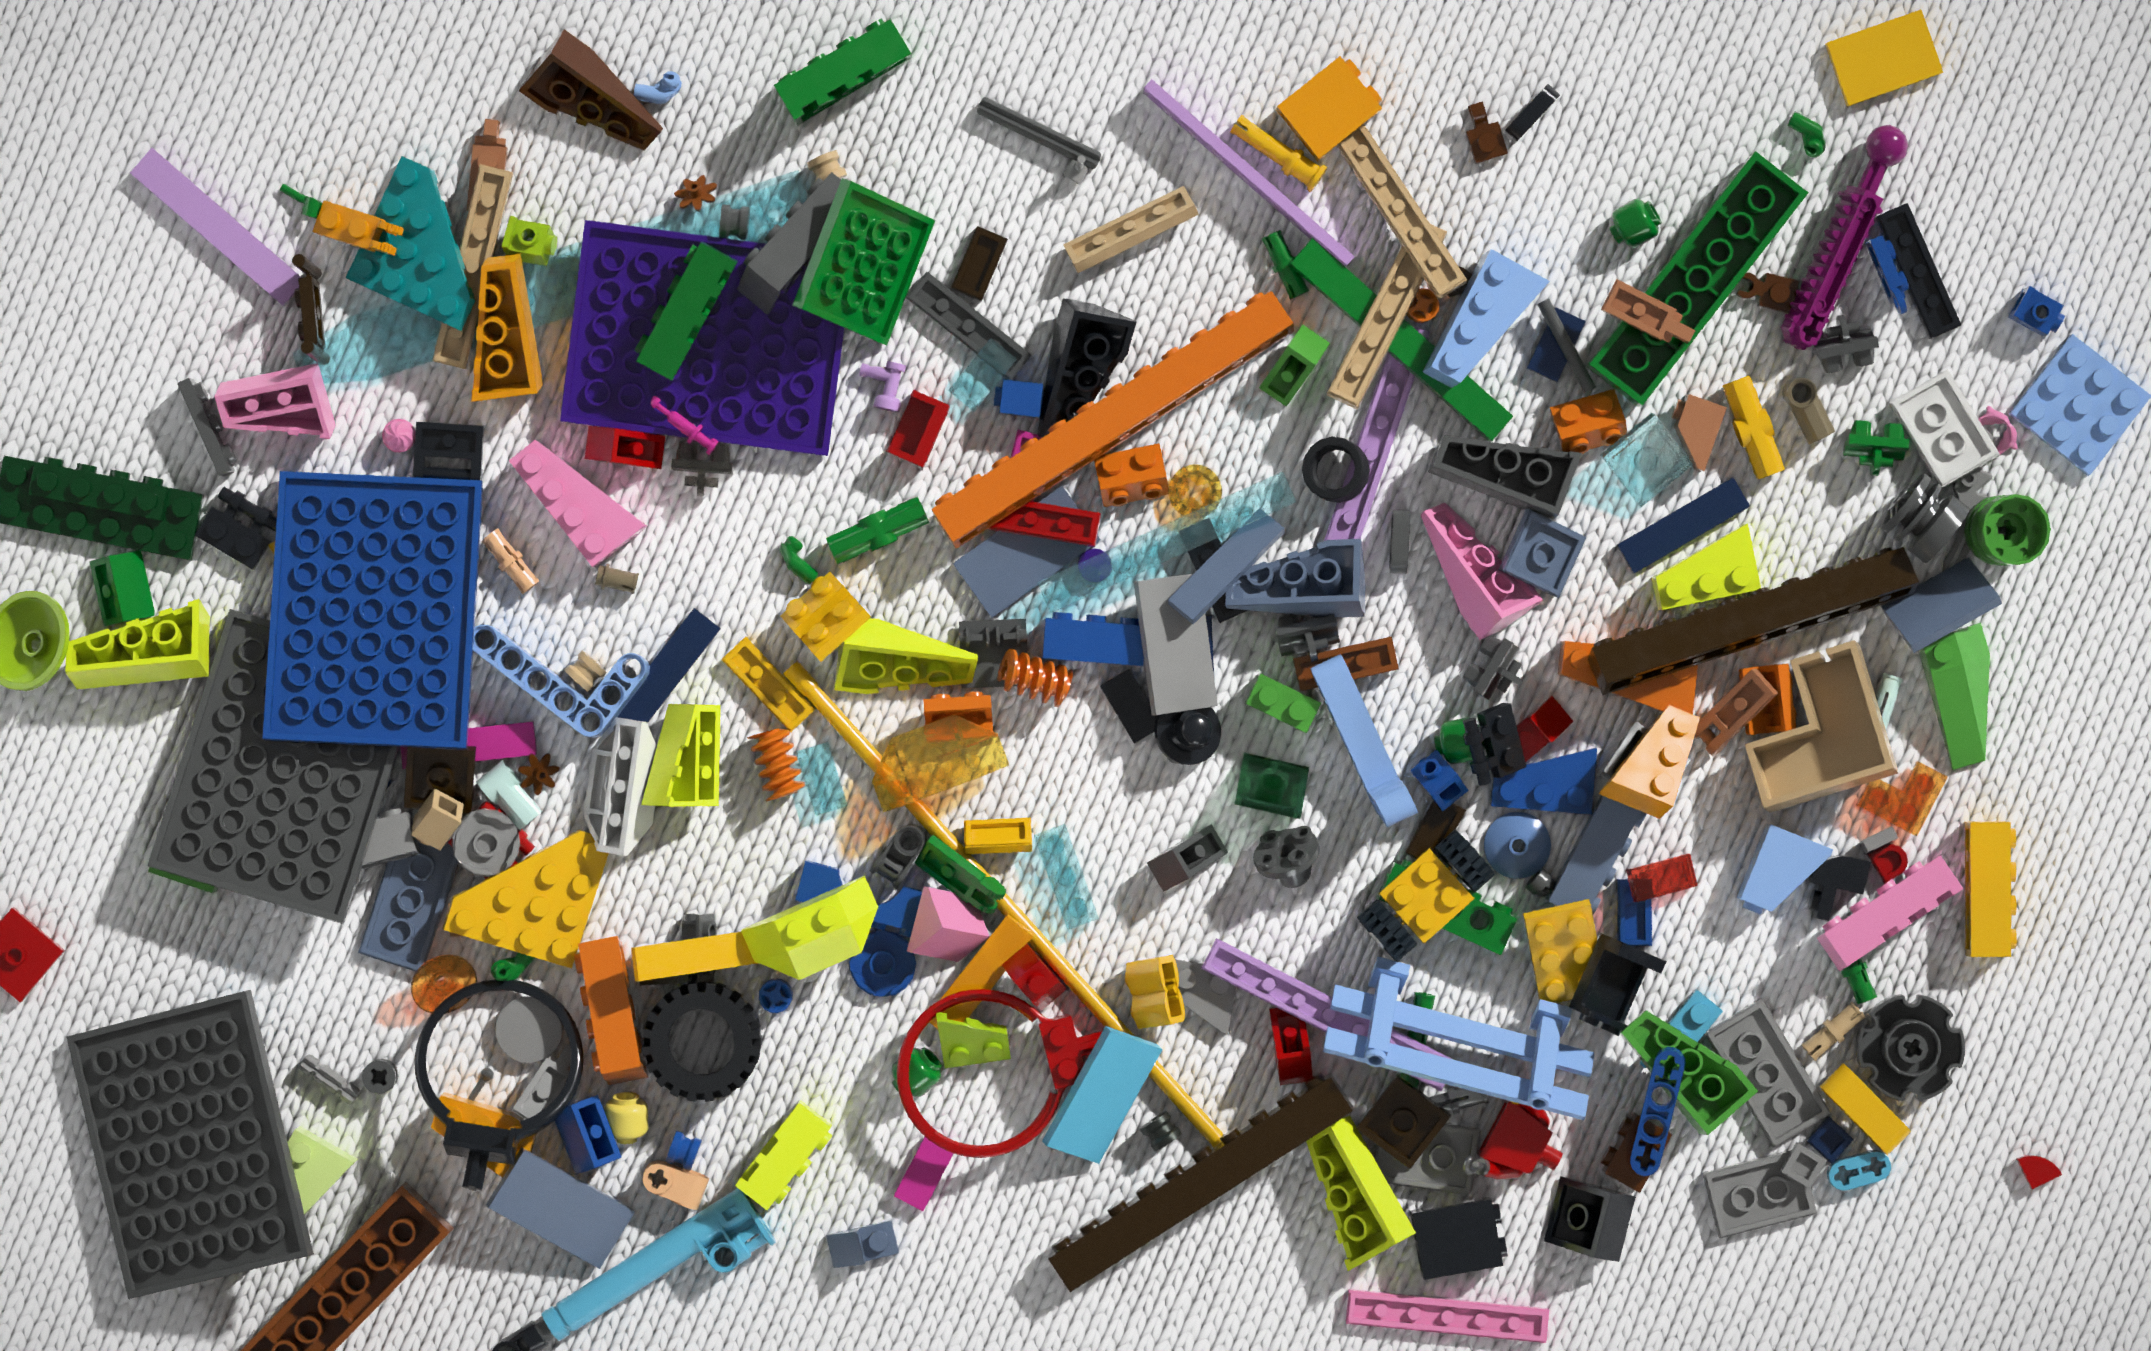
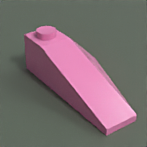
(1482, 592)

